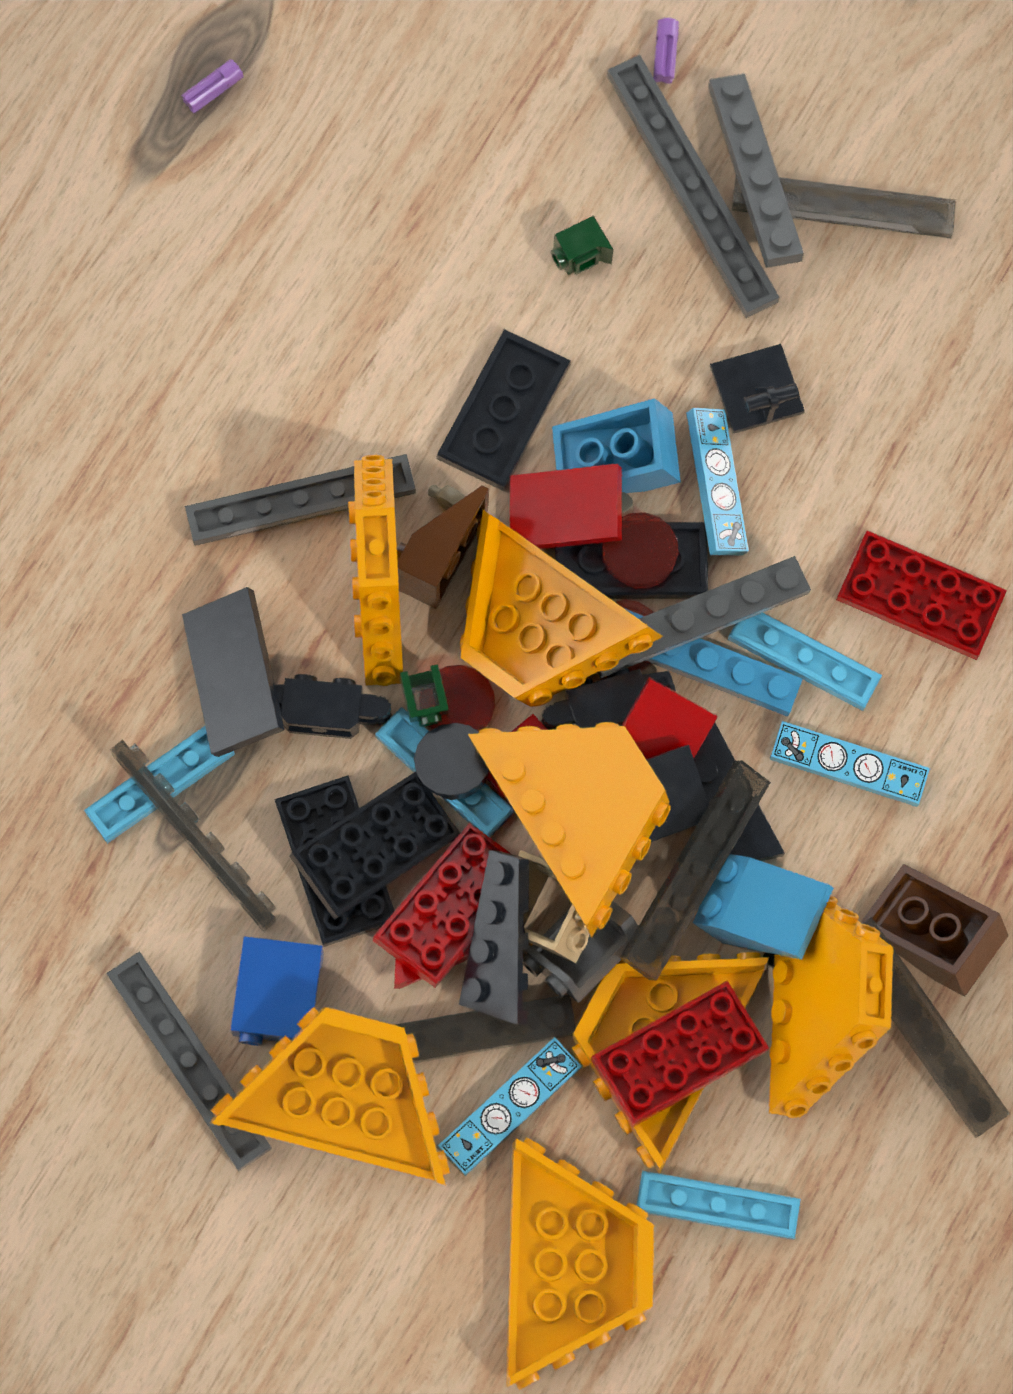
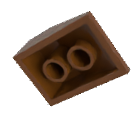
(439, 548)
(938, 928)

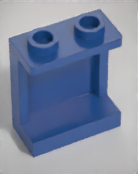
(274, 989)

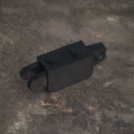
(602, 700)
(329, 707)

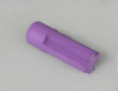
(666, 50)
(212, 85)

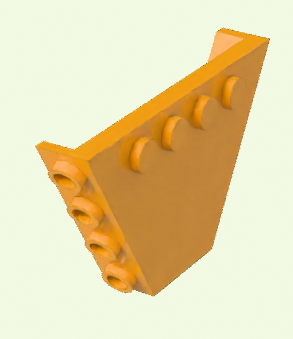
(377, 570)
(537, 622)
(583, 803)
(631, 1001)
(827, 1009)
(342, 1091)
(573, 1264)

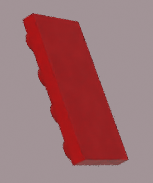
(921, 595)
(440, 913)
(679, 1054)

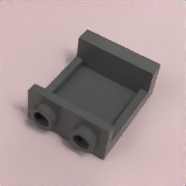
(594, 962)

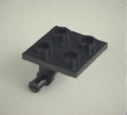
(757, 388)

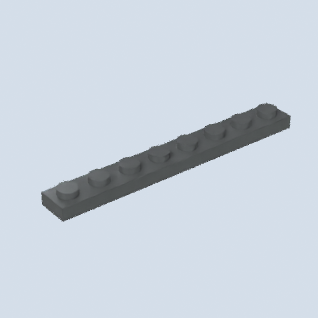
(693, 186)

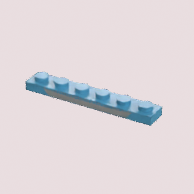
(732, 673)

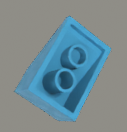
(632, 436)
(762, 907)

